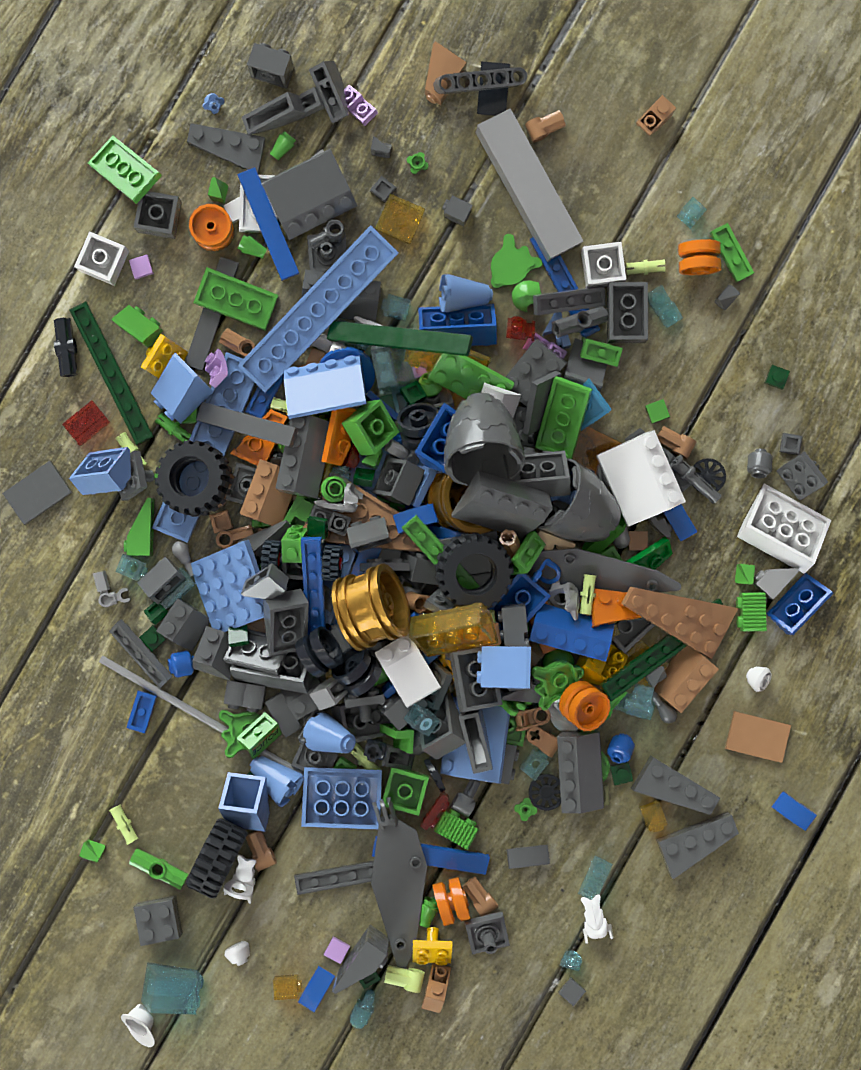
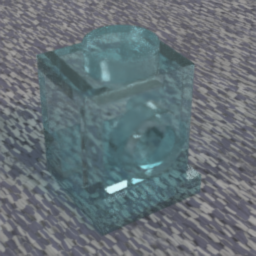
(691, 212)
(125, 565)
(527, 767)

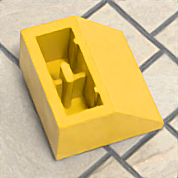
(598, 671)

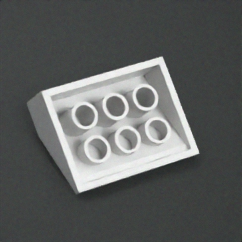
(640, 478)
(784, 529)

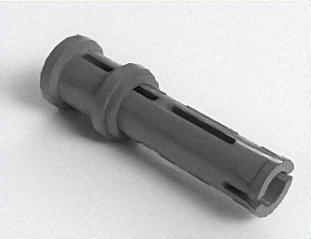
(688, 474)

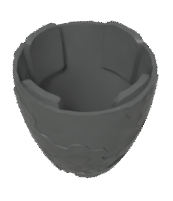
(482, 439)
(591, 511)

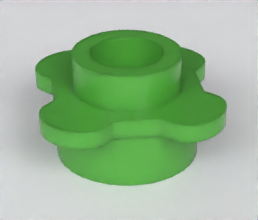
(419, 157)
(526, 803)

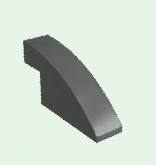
(283, 111)
(476, 740)

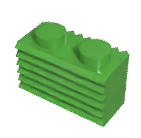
(752, 611)
(456, 828)

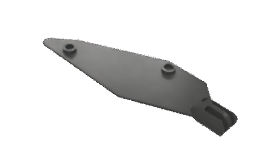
(609, 572)
(398, 881)

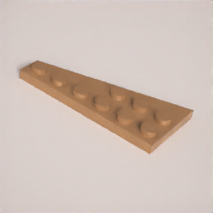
(687, 619)

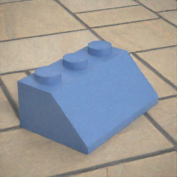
(103, 471)

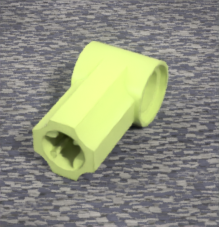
(408, 978)

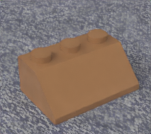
(263, 500)
(685, 678)

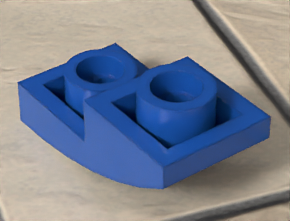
(425, 513)
(794, 811)
(316, 989)

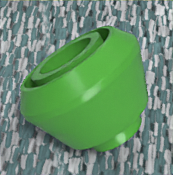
(430, 387)
(333, 485)

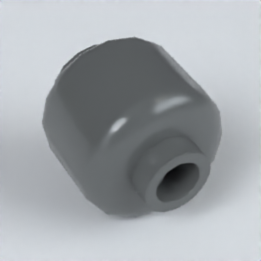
(759, 463)

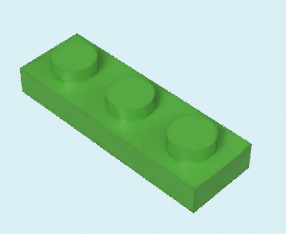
(732, 253)

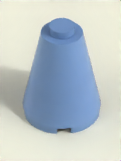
(462, 293)
(327, 735)
(280, 779)

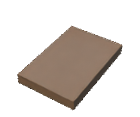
(757, 737)

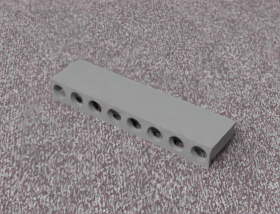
(528, 185)

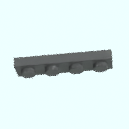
(569, 300)
(140, 653)

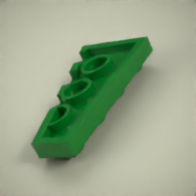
(653, 555)

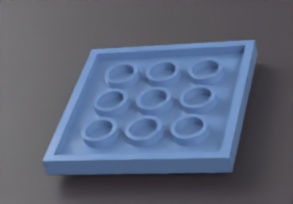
(220, 585)

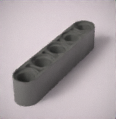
(488, 77)

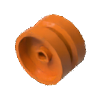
(203, 219)
(699, 257)
(584, 705)
(451, 901)

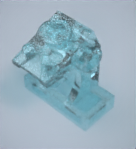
(638, 703)

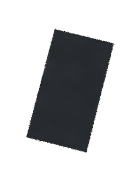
(494, 100)

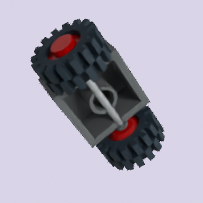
(331, 564)

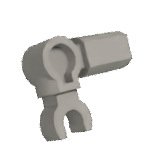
(401, 452)
(102, 585)

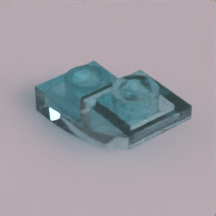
(663, 306)
(595, 878)

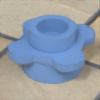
(209, 102)

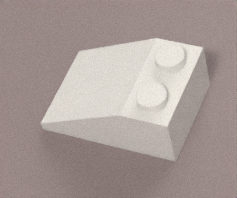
(407, 670)

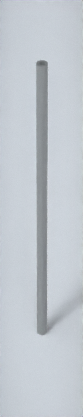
(183, 706)

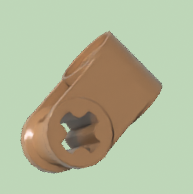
(529, 718)
(544, 741)

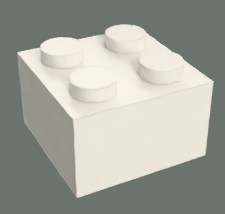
(101, 258)
(603, 264)

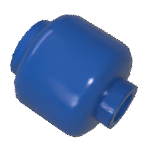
(181, 664)
(621, 748)

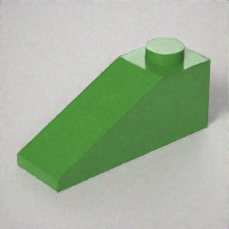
(141, 534)

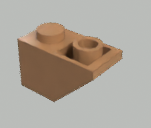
(656, 116)
(436, 988)

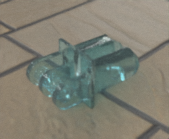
(362, 1010)

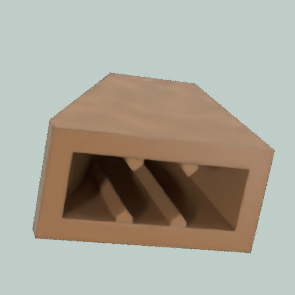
(441, 63)

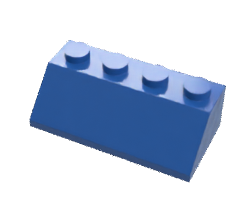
(473, 321)
(559, 630)

